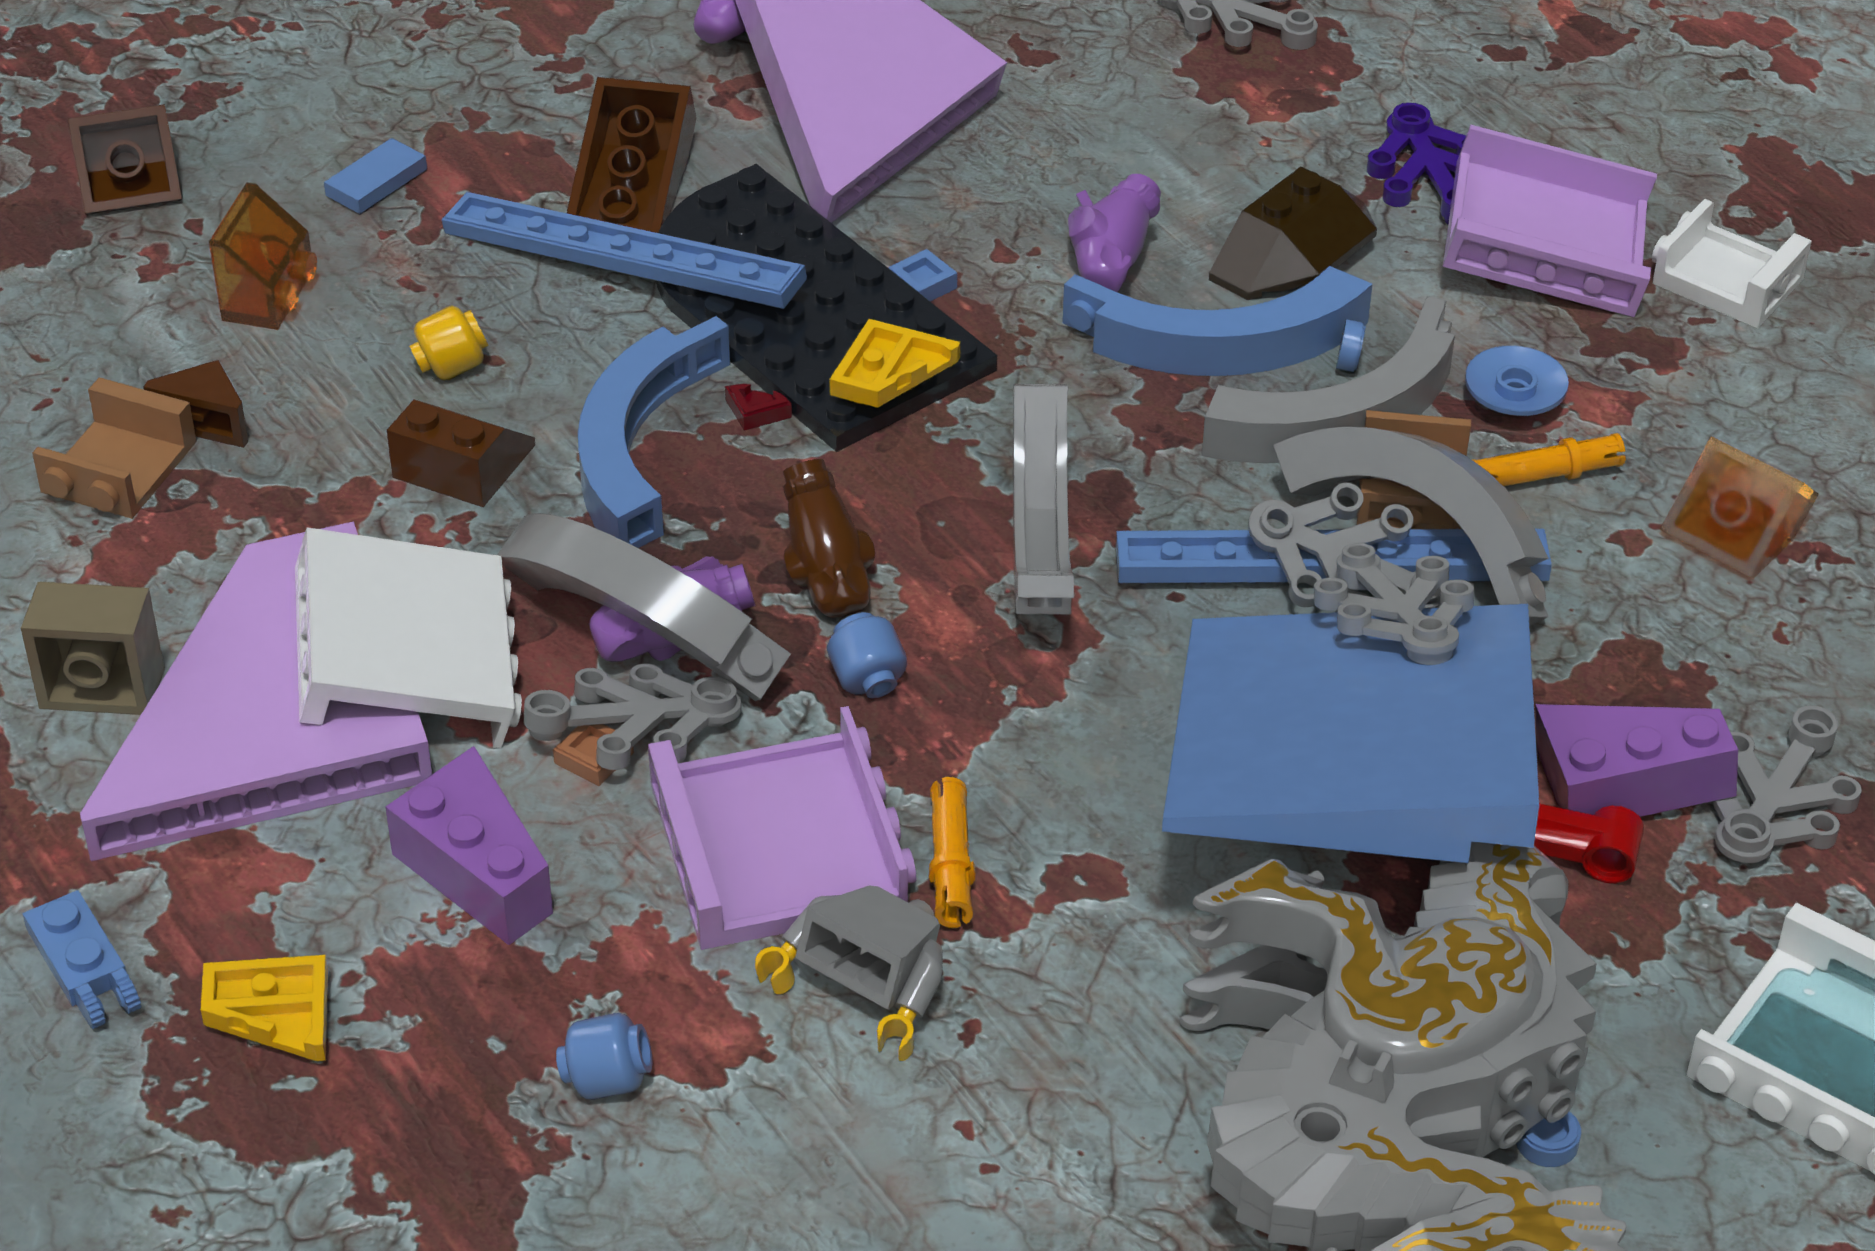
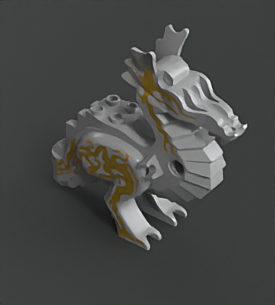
(1399, 1059)

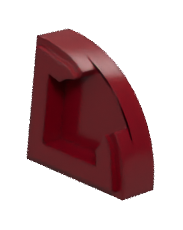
(756, 407)

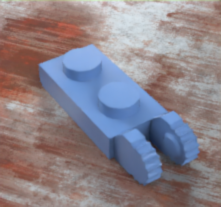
(80, 956)

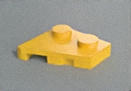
(889, 362)
(270, 1002)

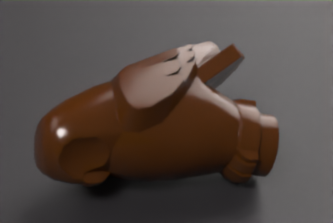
(825, 545)

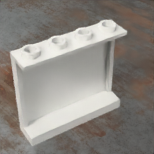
(404, 629)

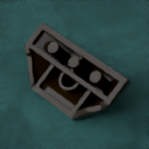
(1292, 236)

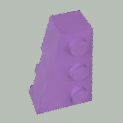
(1635, 756)
(472, 847)

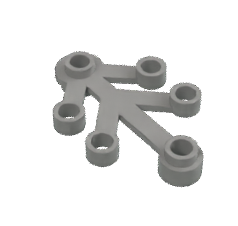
(1296, 27)
(1328, 547)
(1426, 638)
(703, 704)
(1747, 833)

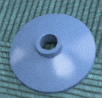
(1516, 380)

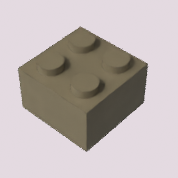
(92, 647)

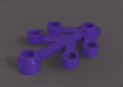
(1413, 126)

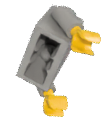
(870, 946)

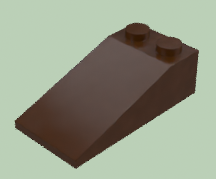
(633, 152)

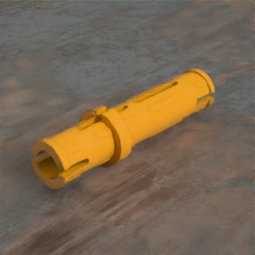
(1565, 459)
(951, 862)

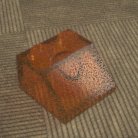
(260, 260)
(1738, 508)

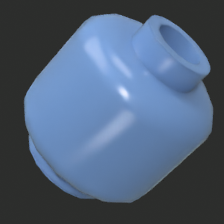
(866, 655)
(605, 1056)

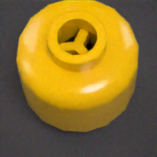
(448, 343)

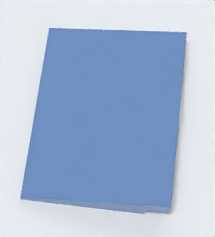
(1352, 741)

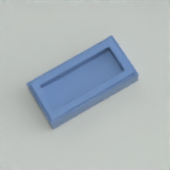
(375, 175)

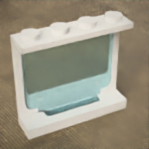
(1803, 1038)

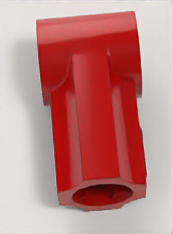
(1603, 841)

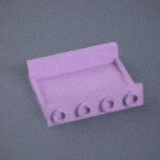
(1549, 221)
(777, 829)

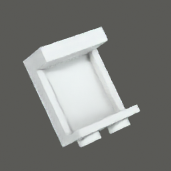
(1726, 268)

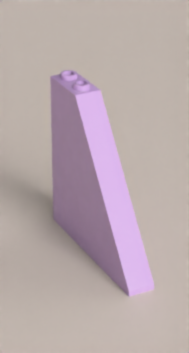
(864, 87)
(226, 731)

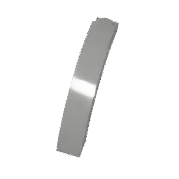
(1248, 423)
(1449, 478)
(1041, 500)
(598, 566)

